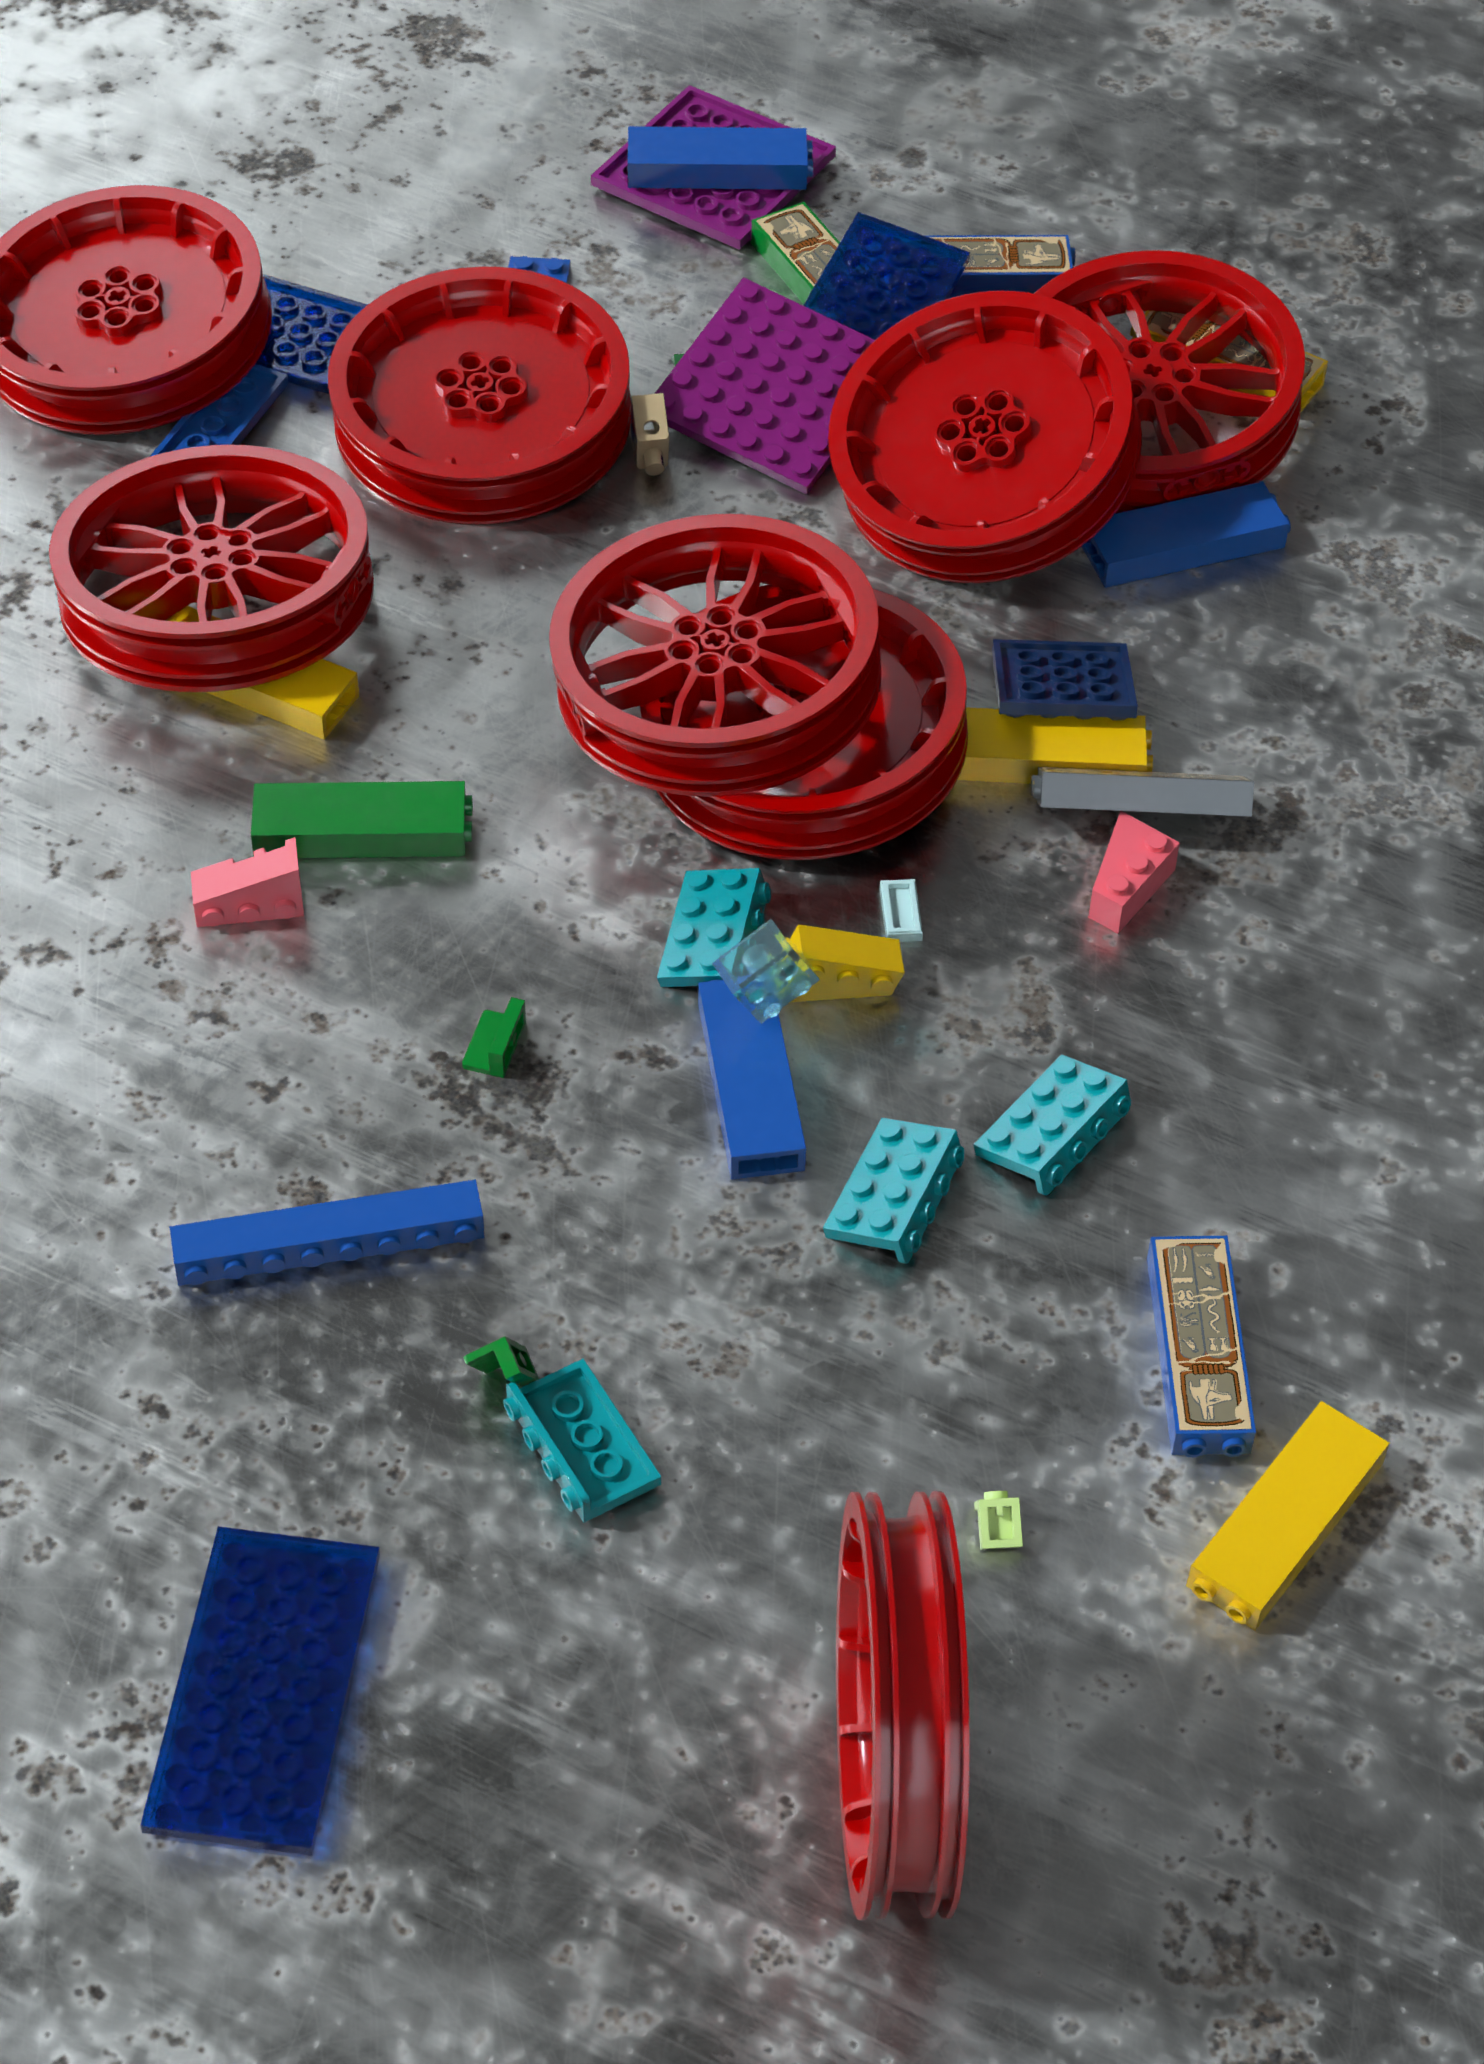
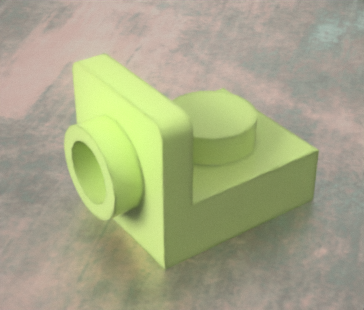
(999, 1521)

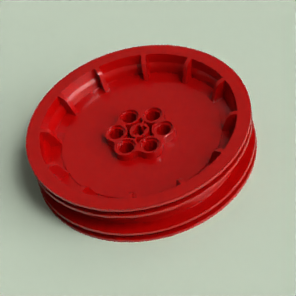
(128, 309)
(480, 395)
(985, 436)
(875, 785)
(902, 1705)

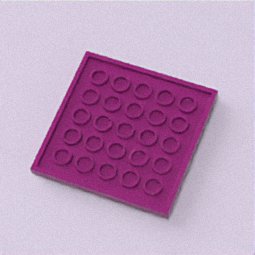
(713, 212)
(764, 384)

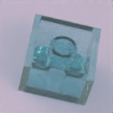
(766, 971)

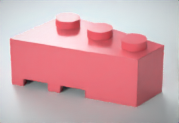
(1131, 871)
(249, 889)

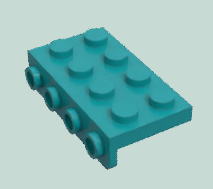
(711, 918)
(1056, 1122)
(896, 1187)
(581, 1440)

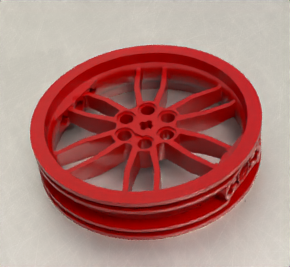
(1177, 378)
(212, 566)
(716, 654)

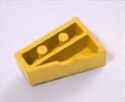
(849, 963)

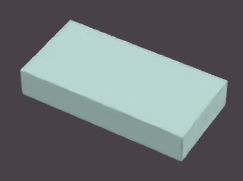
(901, 910)

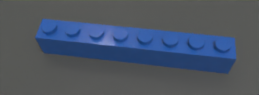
(327, 1232)

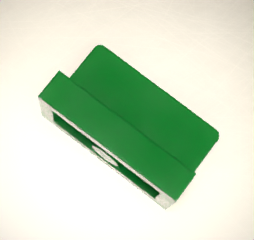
(496, 1039)
(508, 1355)

